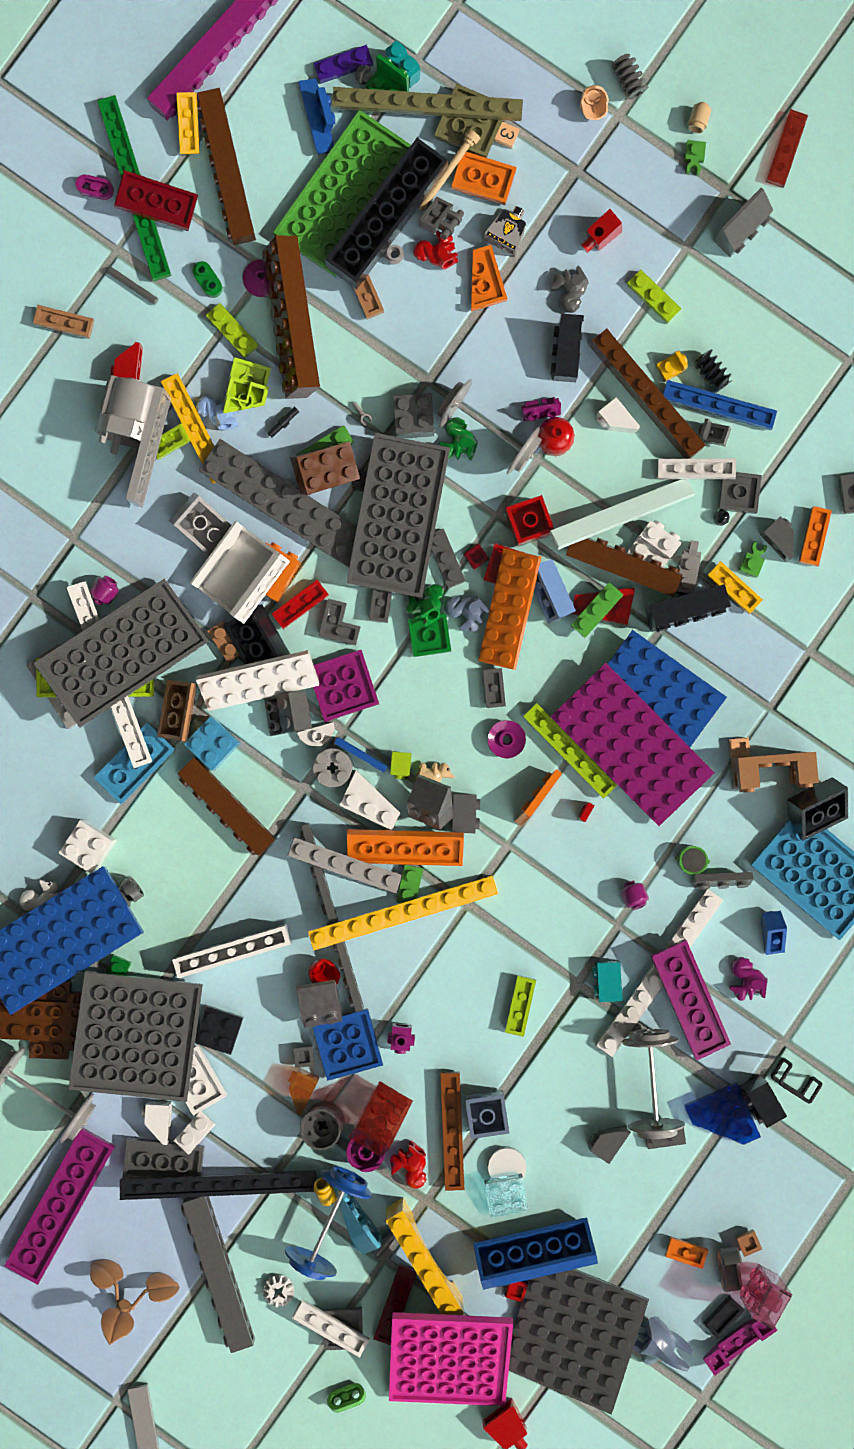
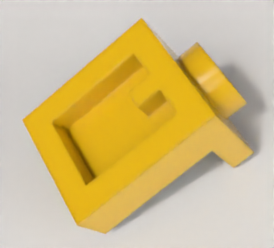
(672, 366)

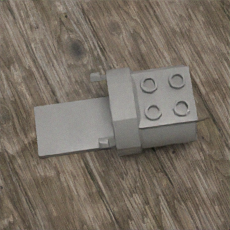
(134, 417)

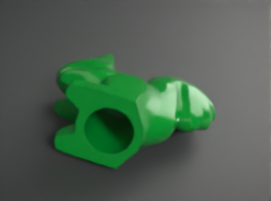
(462, 441)
(428, 606)

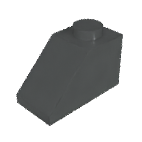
(780, 538)
(608, 1142)

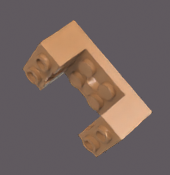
(801, 766)

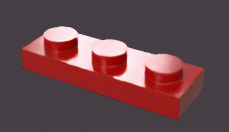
(300, 604)

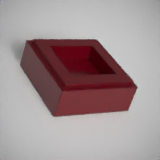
(476, 556)

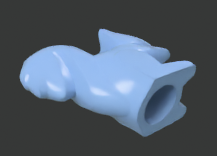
(208, 407)

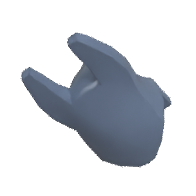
(660, 1344)

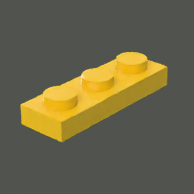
(188, 123)
(735, 587)

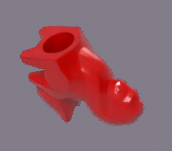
(439, 254)
(413, 1162)

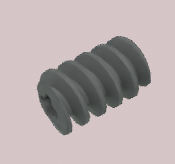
(629, 77)

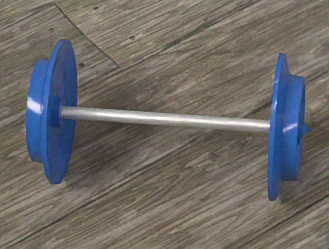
(309, 1262)

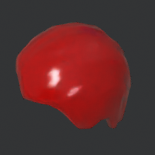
(323, 970)

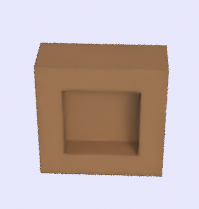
(748, 1243)

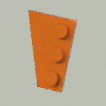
(486, 280)

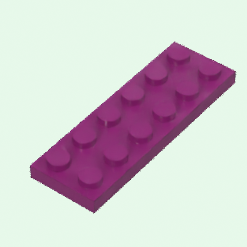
(690, 999)

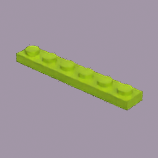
(570, 751)

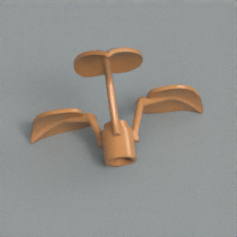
(117, 1321)

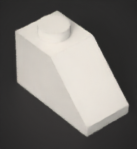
(617, 418)
(158, 1119)

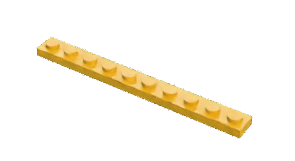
(402, 912)

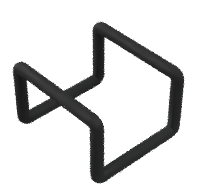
(792, 1090)

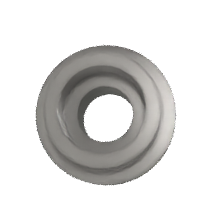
(394, 249)

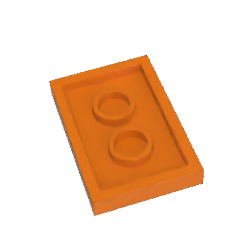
(484, 178)

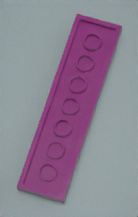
(59, 1206)

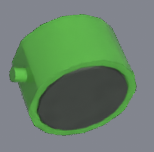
(692, 860)

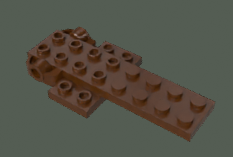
(45, 1022)

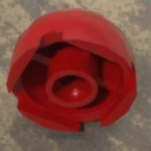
(556, 436)

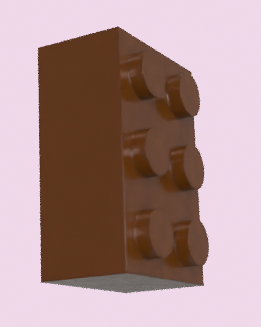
(325, 468)

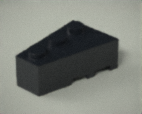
(567, 348)

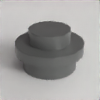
(363, 74)

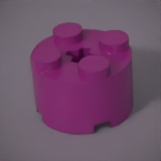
(360, 1159)

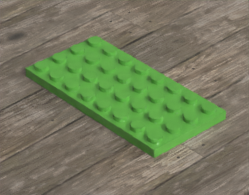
(342, 187)

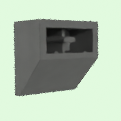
(288, 713)

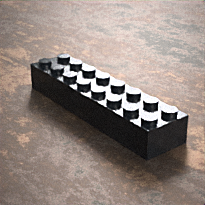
(386, 213)

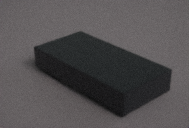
(723, 1316)

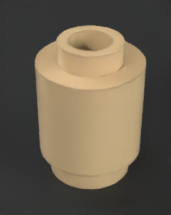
(699, 117)

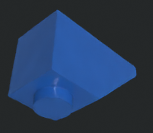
(773, 932)

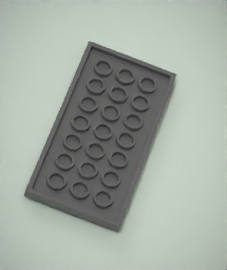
(398, 515)
(121, 653)

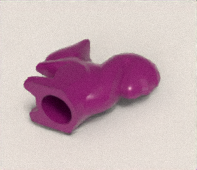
(752, 979)

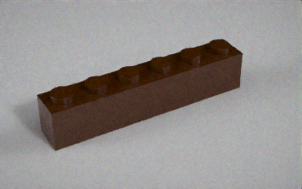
(626, 565)
(226, 806)

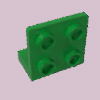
(388, 76)

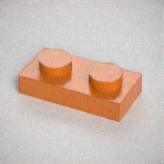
(686, 1252)

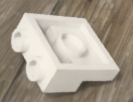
(656, 543)

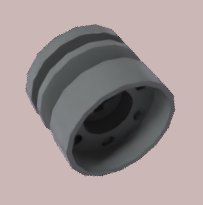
(320, 1136)

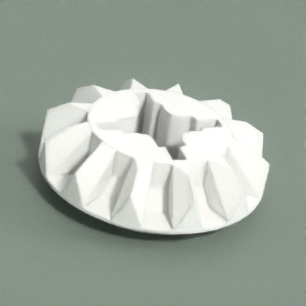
(277, 1282)

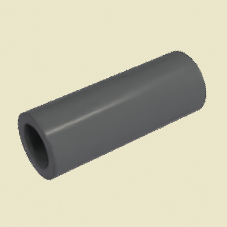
(386, 1240)

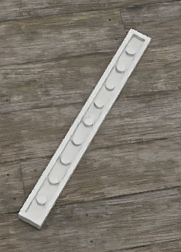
(122, 710)
(651, 982)

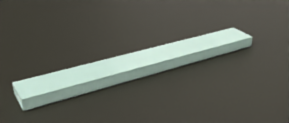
(622, 513)

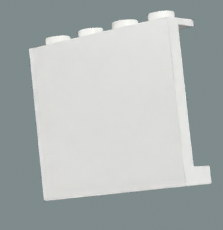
(239, 572)

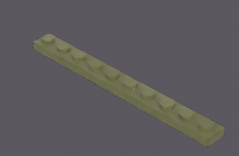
(427, 104)

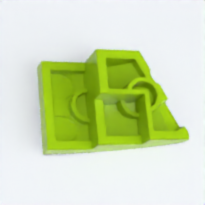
(246, 386)

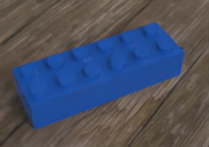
(535, 1253)

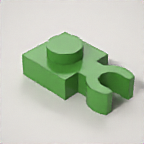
(694, 154)
(753, 562)

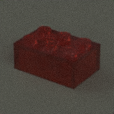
(380, 1119)

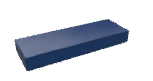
(360, 754)

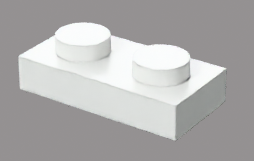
(194, 1132)

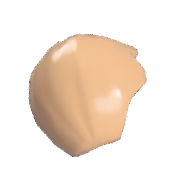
(594, 102)

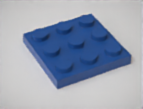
(348, 1045)

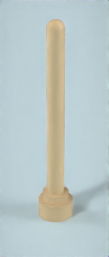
(469, 140)

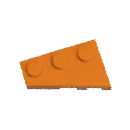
(538, 796)

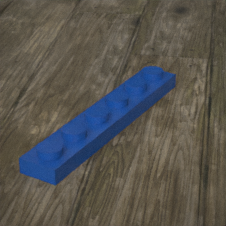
(719, 405)

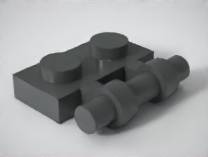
(435, 218)

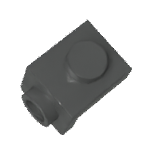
(714, 433)

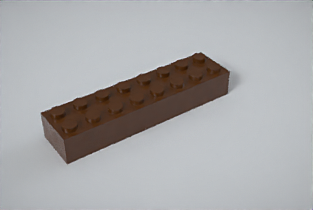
(291, 317)

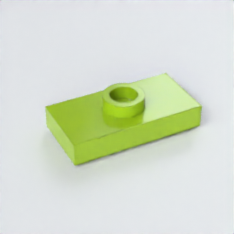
(172, 440)

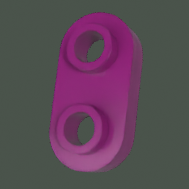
(95, 188)

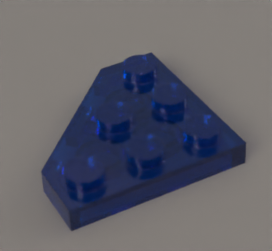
(724, 1114)

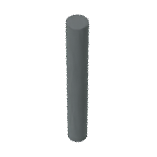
(132, 285)

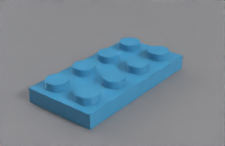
(120, 777)

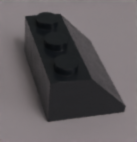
(256, 638)
(818, 808)

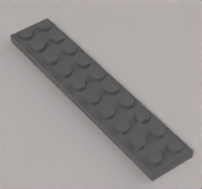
(280, 501)

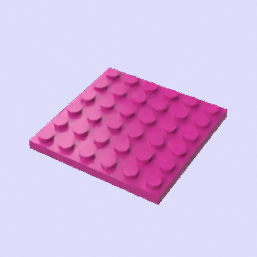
(450, 1359)

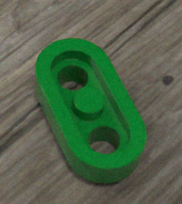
(207, 278)

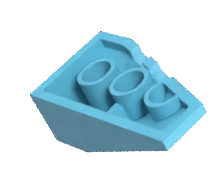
(361, 1229)

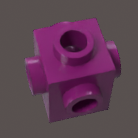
(401, 1031)

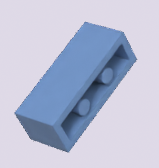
(552, 592)

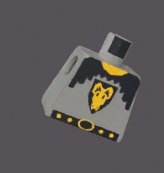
(507, 231)

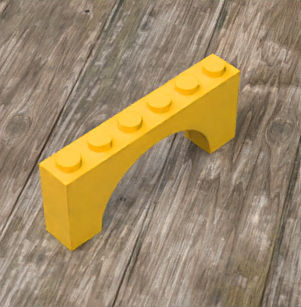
(442, 1291)

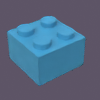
(212, 743)

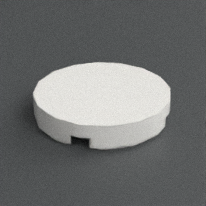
(506, 1162)

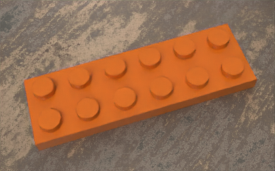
(509, 608)
(406, 847)

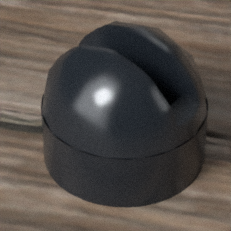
(718, 514)

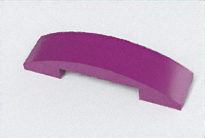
(735, 1343)

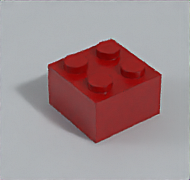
(529, 520)

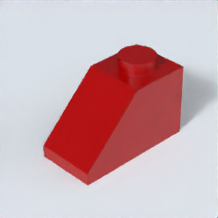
(129, 362)

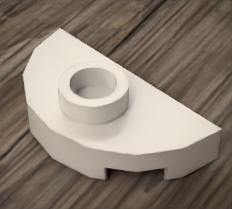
(317, 736)

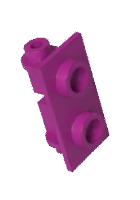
(532, 411)

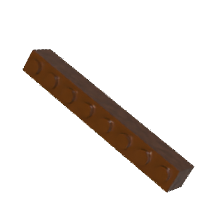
(226, 166)
(647, 395)

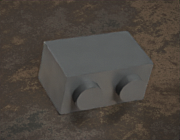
(464, 813)

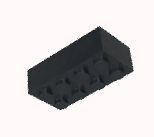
(687, 607)

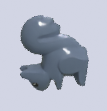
(469, 607)

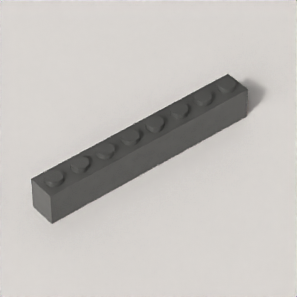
(219, 1273)

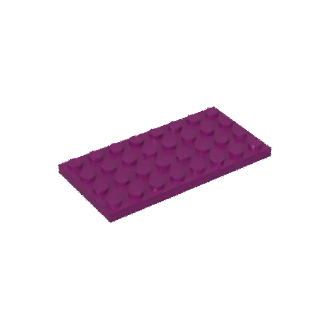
(632, 744)

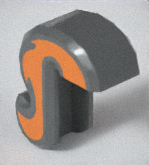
(729, 1267)

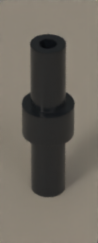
(283, 422)

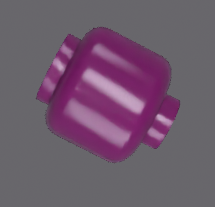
(104, 590)
(634, 895)

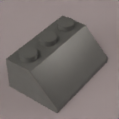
(745, 223)

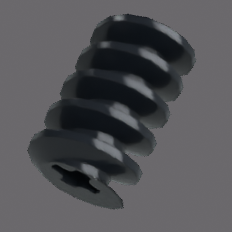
(713, 371)

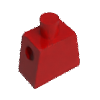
(608, 226)
(506, 1426)

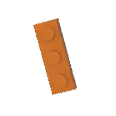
(815, 536)

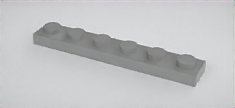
(344, 865)

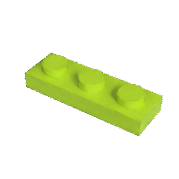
(654, 296)
(232, 330)
(520, 1005)

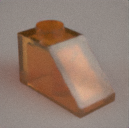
(301, 1088)

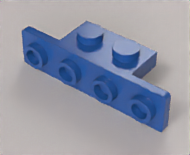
(318, 114)

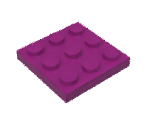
(344, 686)

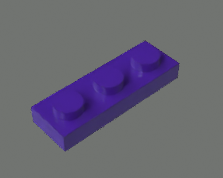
(342, 64)

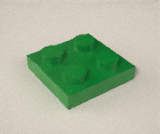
(431, 638)

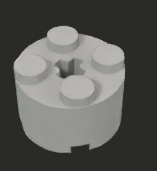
(324, 760)

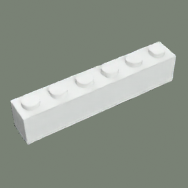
(232, 951)

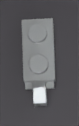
(689, 568)

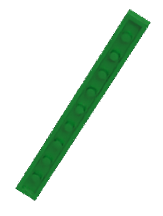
(126, 161)

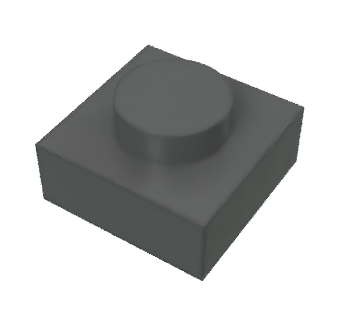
(304, 1056)

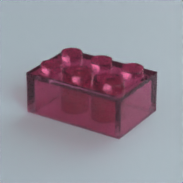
(765, 1296)

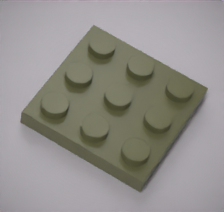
(452, 129)

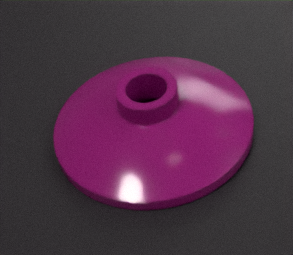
(252, 283)
(514, 732)

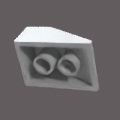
(200, 523)

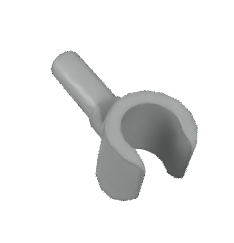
(361, 413)

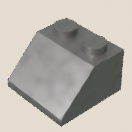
(430, 802)
(319, 1003)

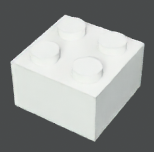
(87, 846)

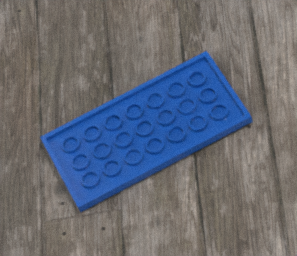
(63, 938)

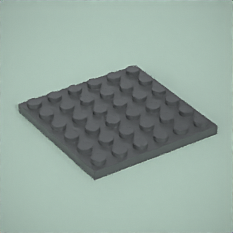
(135, 1036)
(577, 1336)

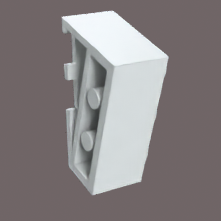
(368, 802)

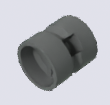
(130, 890)

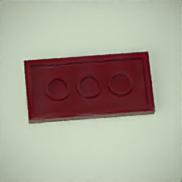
(155, 200)

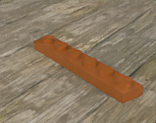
(452, 1131)

